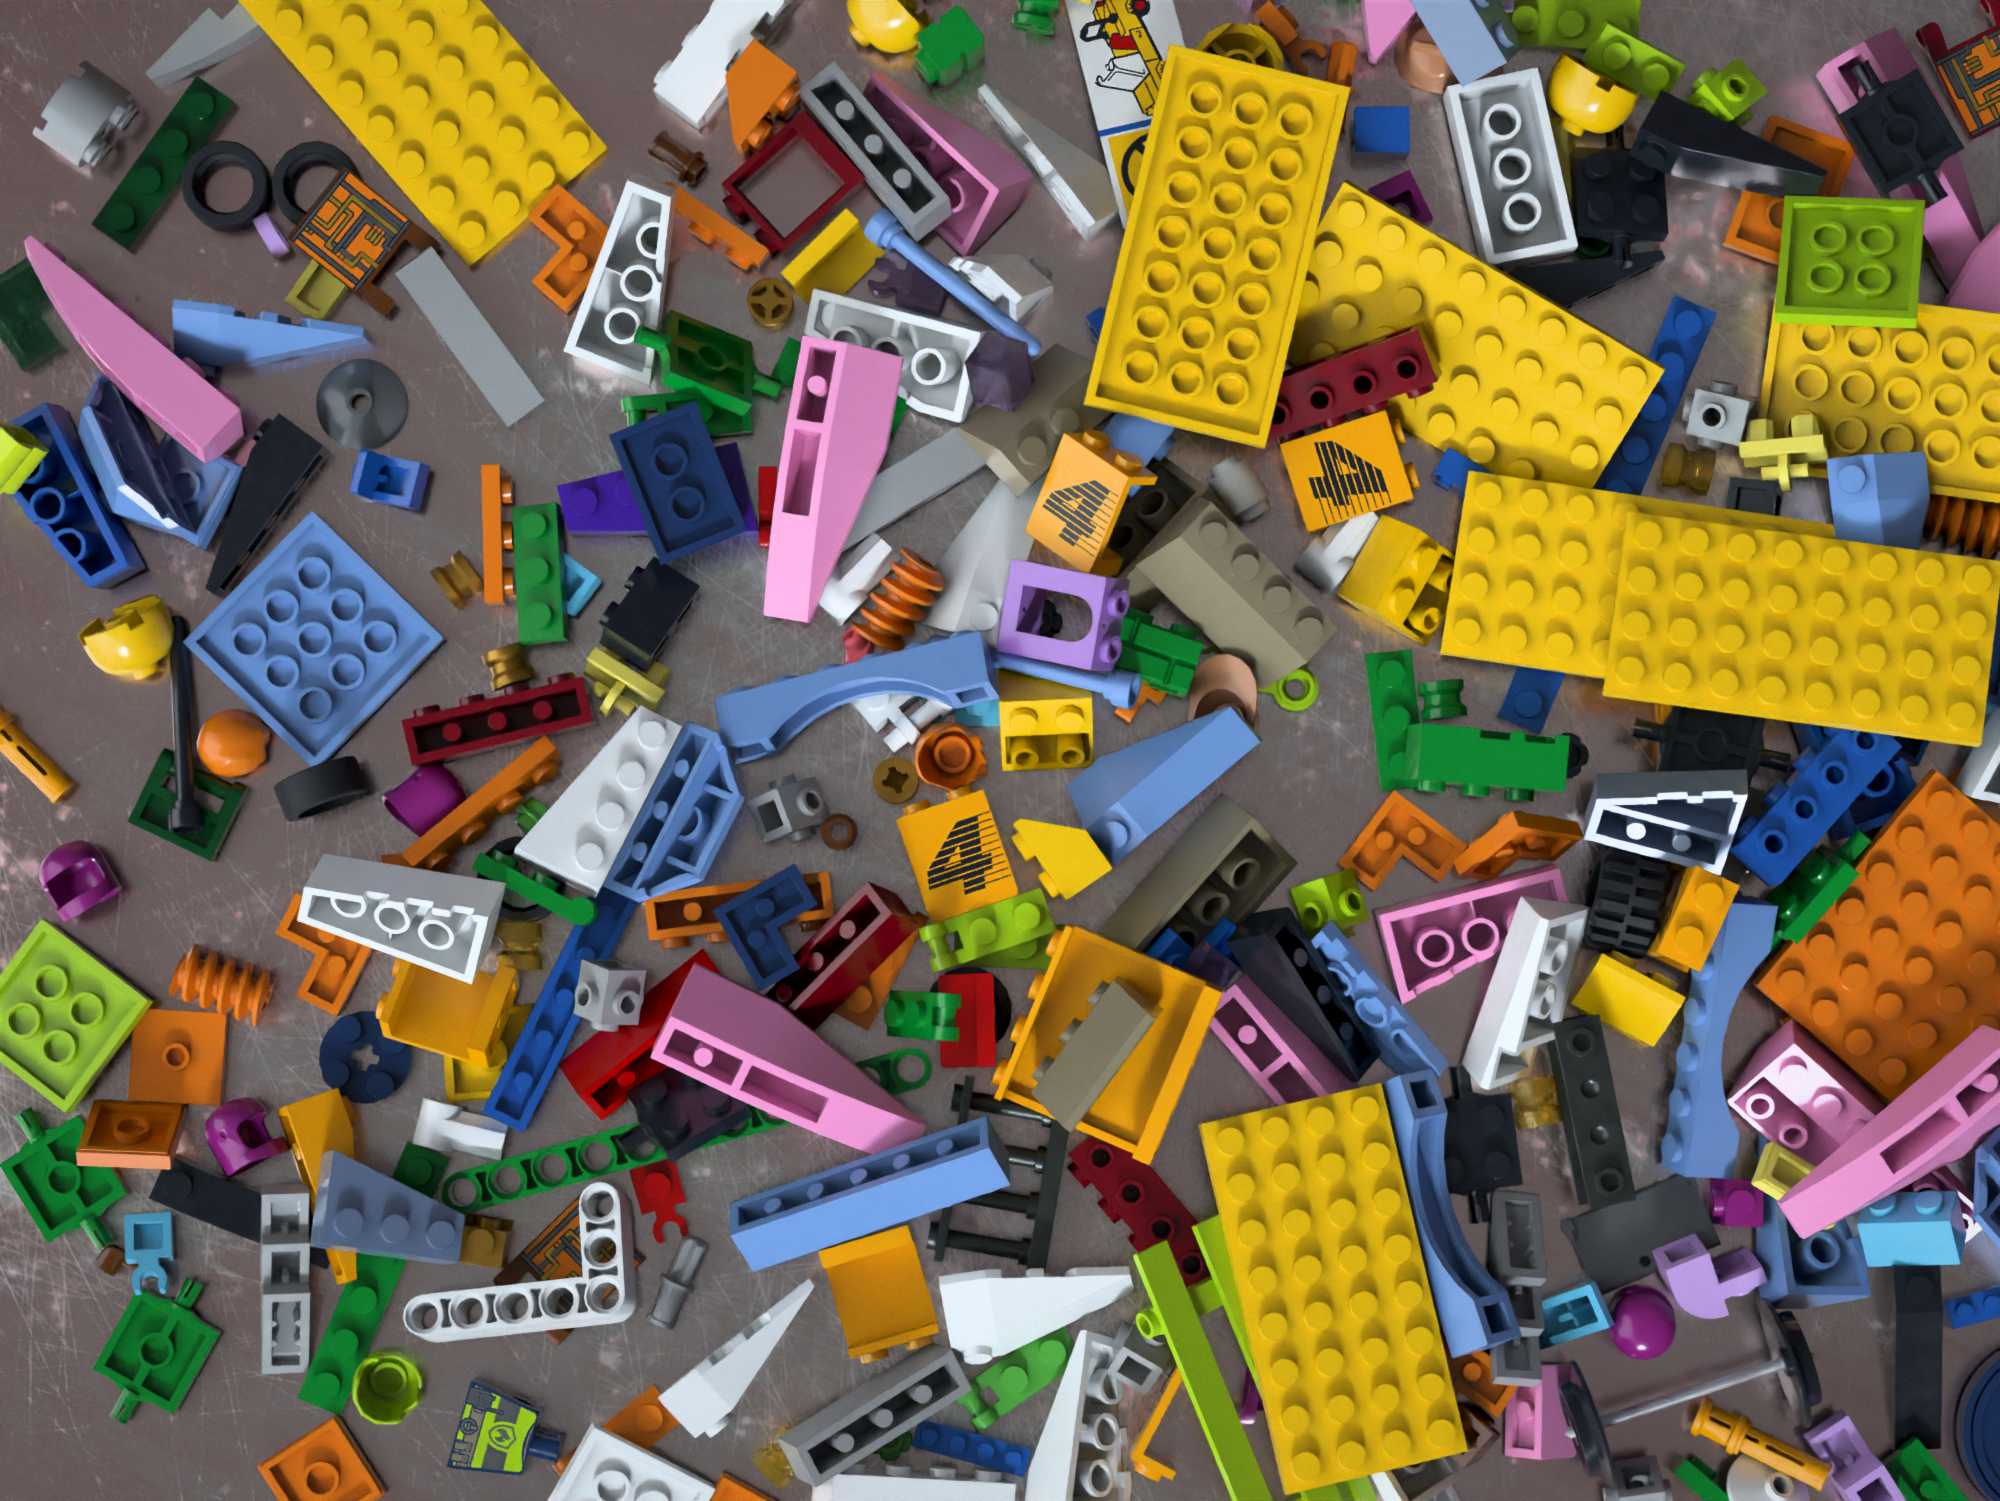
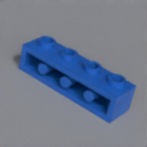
(1809, 801)

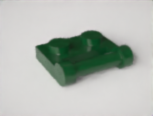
(156, 801)

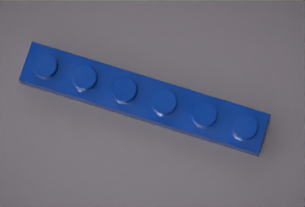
(552, 1016)

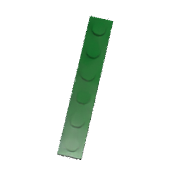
(367, 1297)

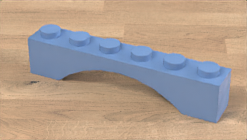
(767, 717)
(1700, 1130)
(1466, 1297)

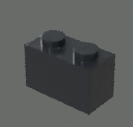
(648, 613)

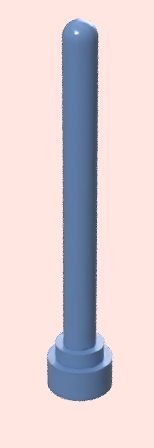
(888, 232)
(1119, 687)

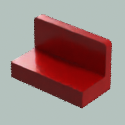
(975, 1020)

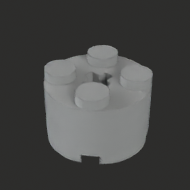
(84, 115)

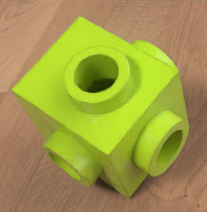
(1717, 92)
(1331, 898)

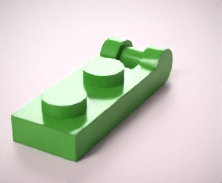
(1018, 1376)

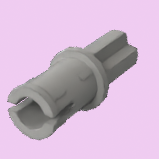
(677, 1283)

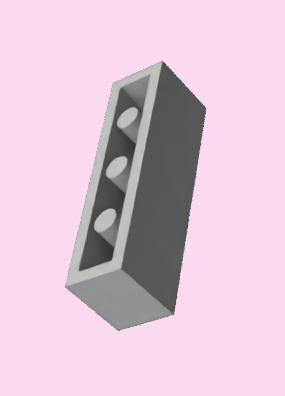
(875, 151)
(874, 1414)

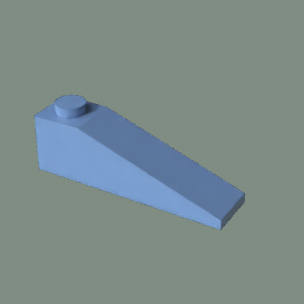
(227, 341)
(1880, 498)
(1147, 783)
(1810, 1270)

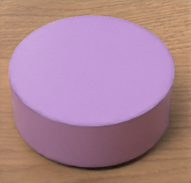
(272, 234)

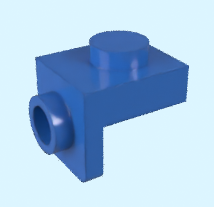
(389, 479)

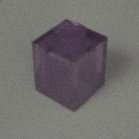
(1000, 371)

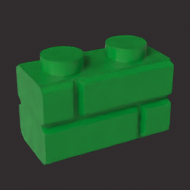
(949, 48)
(1158, 654)

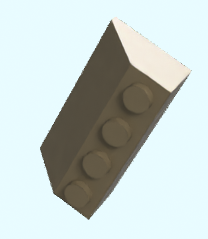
(1235, 593)
(1213, 872)

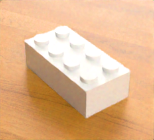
(1510, 169)

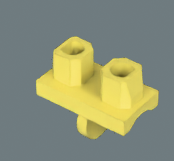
(1783, 457)
(623, 687)

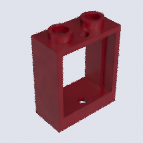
(806, 131)

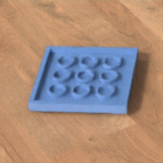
(314, 640)

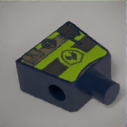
(500, 1432)

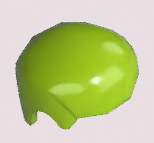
(386, 1386)

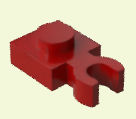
(766, 497)
(659, 1190)

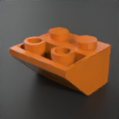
(759, 94)

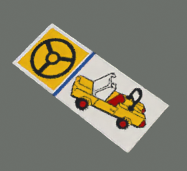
(1123, 63)

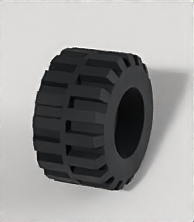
(1624, 901)

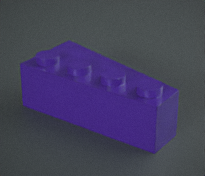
(607, 506)

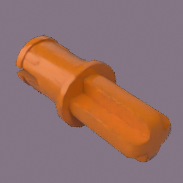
(1341, 68)

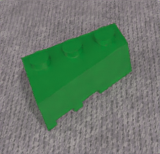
(1485, 761)

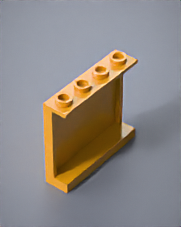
(1147, 1087)

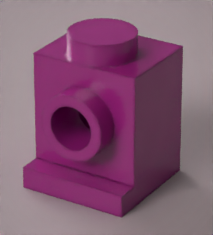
(1405, 193)
(1735, 1202)

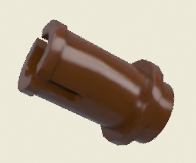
(678, 157)
(829, 824)

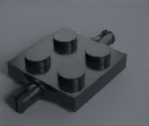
(1899, 132)
(1617, 197)
(1710, 741)
(679, 1114)
(1479, 1144)

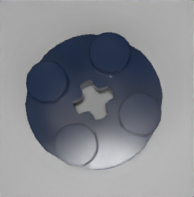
(344, 1073)

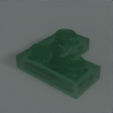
(21, 322)

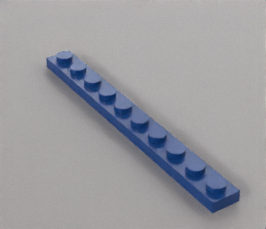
(1678, 349)

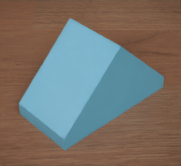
(1573, 1313)

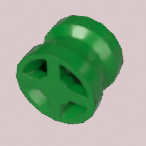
(1035, 16)
(1442, 700)

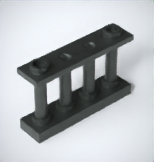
(1589, 1113)
(1038, 1206)

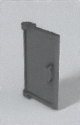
(1619, 1238)

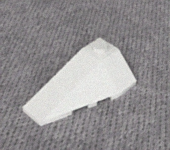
(1069, 174)
(980, 562)
(999, 1314)
(718, 1382)
(1082, 1436)

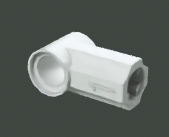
(1333, 553)
(857, 577)
(450, 1128)

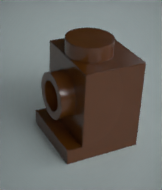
(1478, 1433)

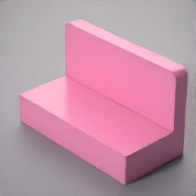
(1536, 1419)

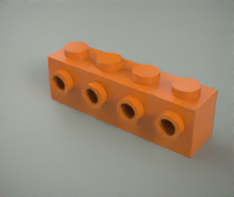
(690, 911)

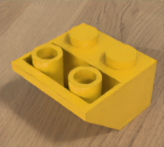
(1401, 579)
(1044, 723)
(1065, 855)
(1625, 998)

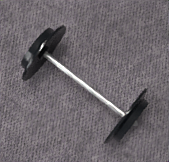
(1789, 1359)

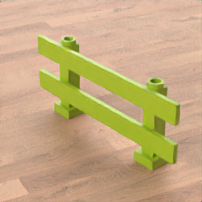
(1176, 1315)

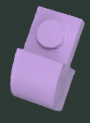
(1704, 1284)
(1855, 1470)

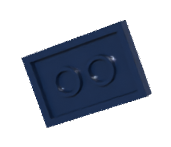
(678, 482)

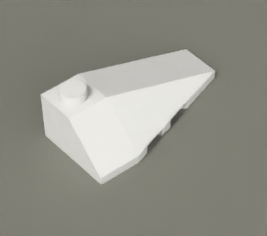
(1007, 281)
(932, 347)

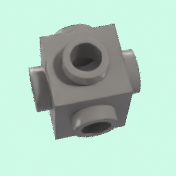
(1734, 410)
(798, 807)
(609, 993)
(1151, 1354)
(1639, 1481)

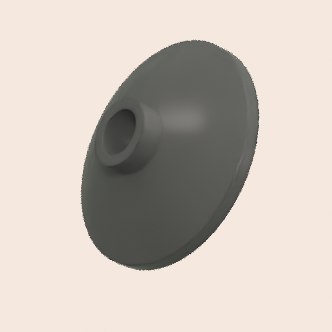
(378, 420)

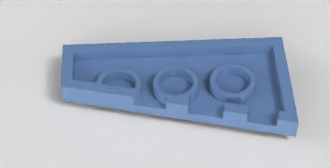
(1392, 1028)

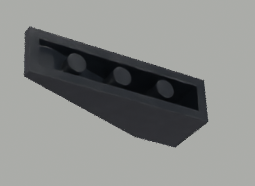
(1713, 151)
(1583, 279)
(271, 480)
(1298, 982)
(218, 1201)
(1915, 1352)

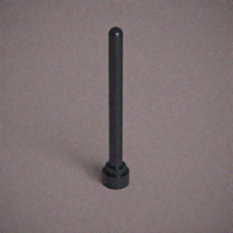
(186, 813)

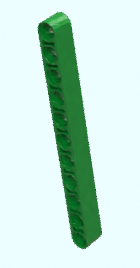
(575, 1151)

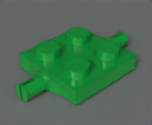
(707, 362)
(1814, 888)
(55, 1188)
(156, 1350)

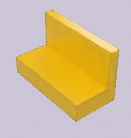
(833, 259)

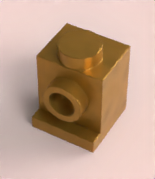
(486, 1241)

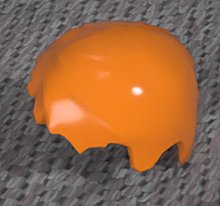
(232, 743)
(949, 756)

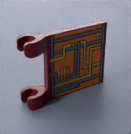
(1969, 71)

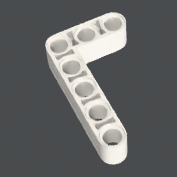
(544, 1295)

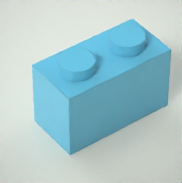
(1913, 1229)

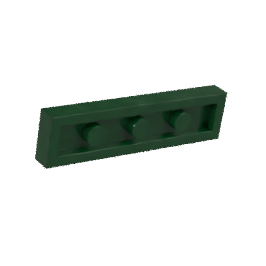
(160, 165)

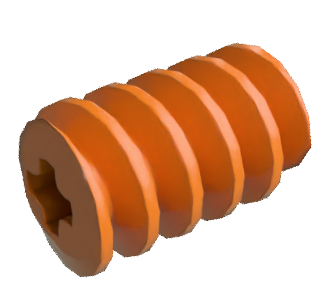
(1964, 522)
(901, 602)
(222, 984)

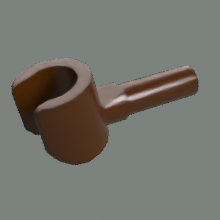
(112, 1259)

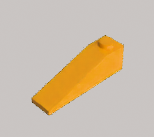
(311, 1130)

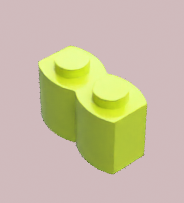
(18, 456)

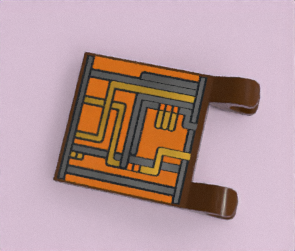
(355, 234)
(558, 1256)

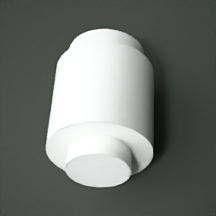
(1239, 489)

